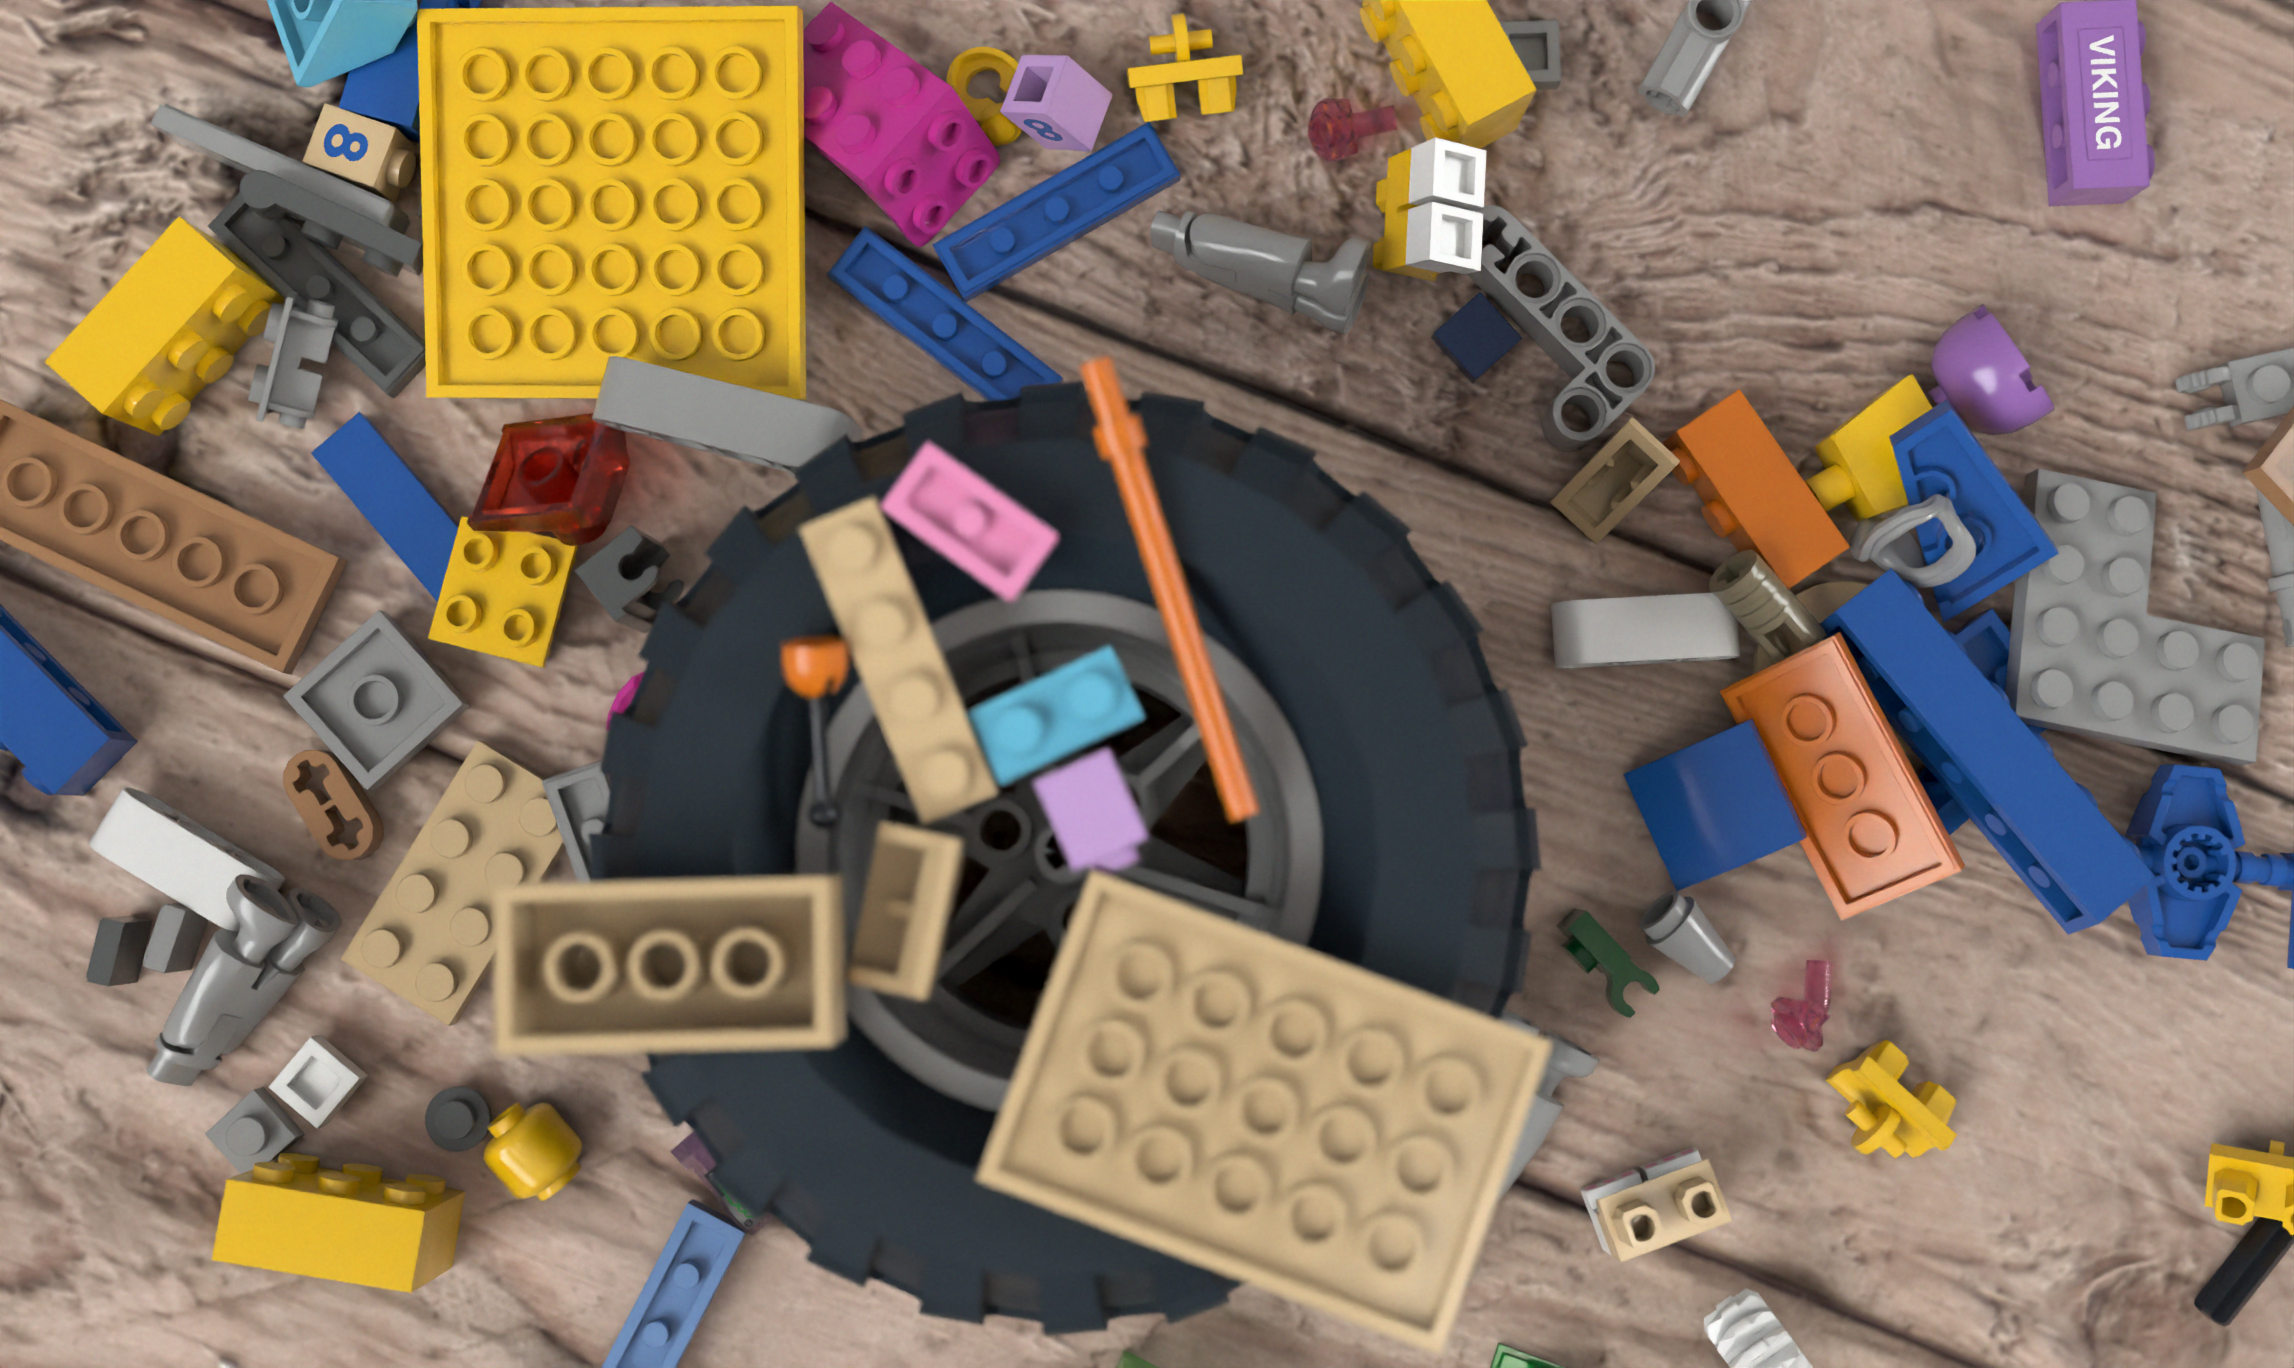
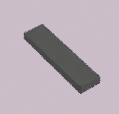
(293, 262)

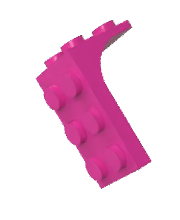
(890, 125)

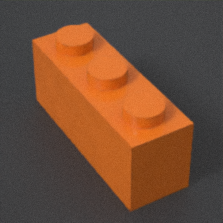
(1754, 490)

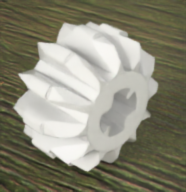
(1751, 1334)

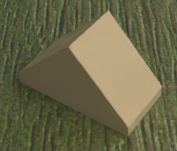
(1614, 480)

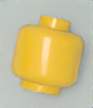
(533, 1150)

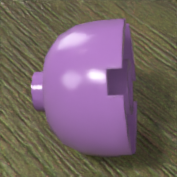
(1986, 376)

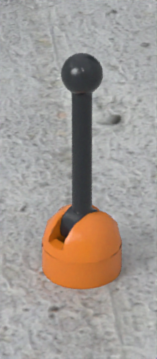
(816, 669)

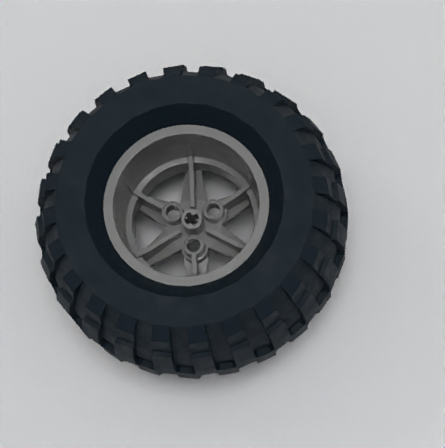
(1359, 714)

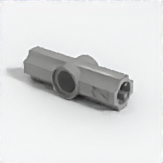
(1690, 55)

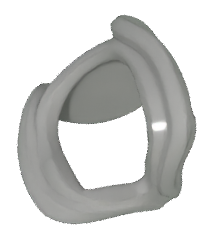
(1892, 546)

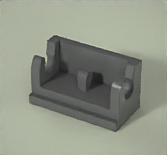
(623, 577)

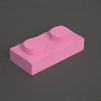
(970, 522)

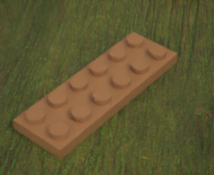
(160, 542)

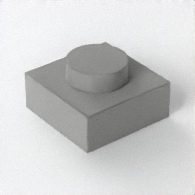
(254, 1131)

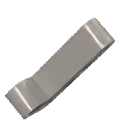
(1542, 322)
(717, 415)

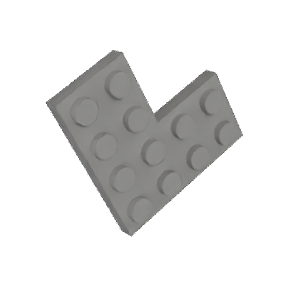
(2092, 656)

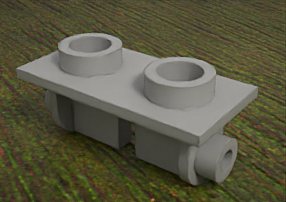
(296, 335)

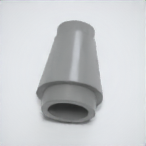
(1686, 936)

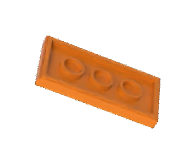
(1846, 777)

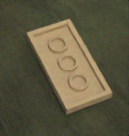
(436, 915)

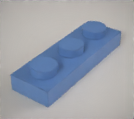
(678, 1290)

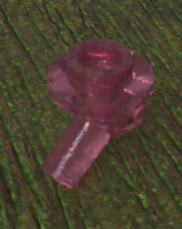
(1335, 127)
(1801, 1021)

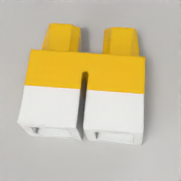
(1431, 210)

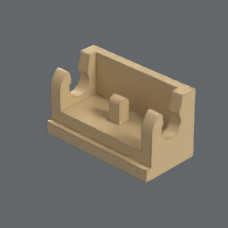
(906, 911)

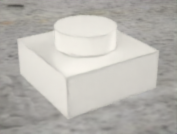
(318, 1081)

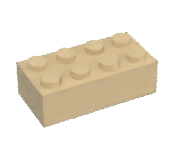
(669, 965)

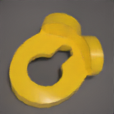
(985, 111)

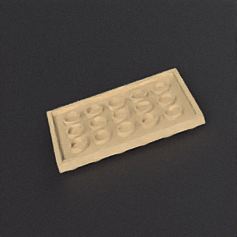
(1265, 1111)

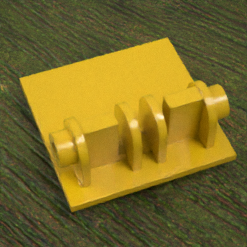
(503, 593)

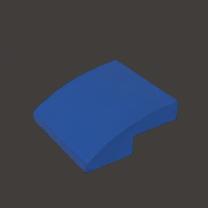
(1715, 805)

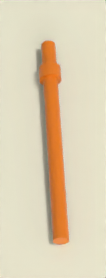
(1121, 440)

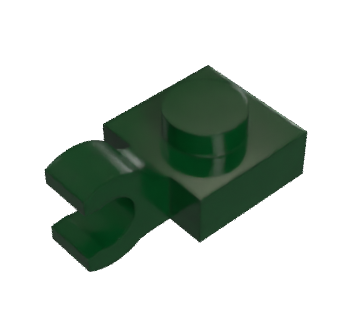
(1594, 948)

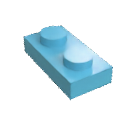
(1055, 715)

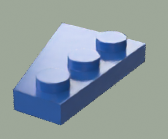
(1946, 459)

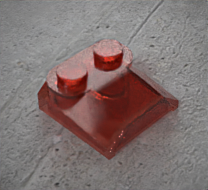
(554, 478)

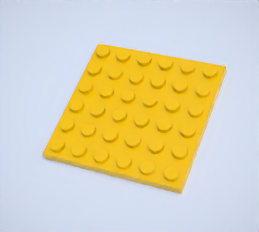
(611, 196)

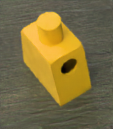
(1861, 457)

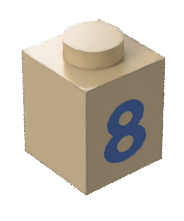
(361, 152)

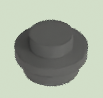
(458, 1118)

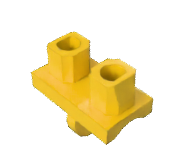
(1214, 75)
(1886, 1110)
(2251, 1184)

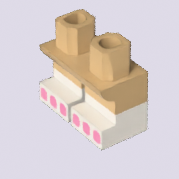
(1671, 1205)

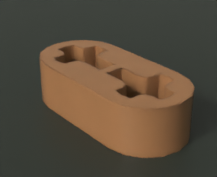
(321, 813)

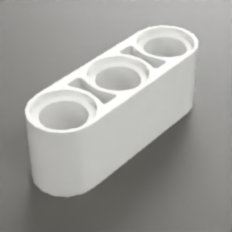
(1643, 631)
(177, 855)

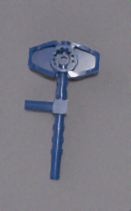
(2188, 842)

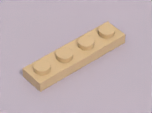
(899, 659)

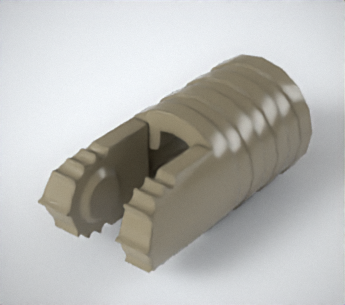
(1763, 603)

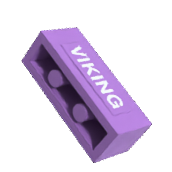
(2094, 103)

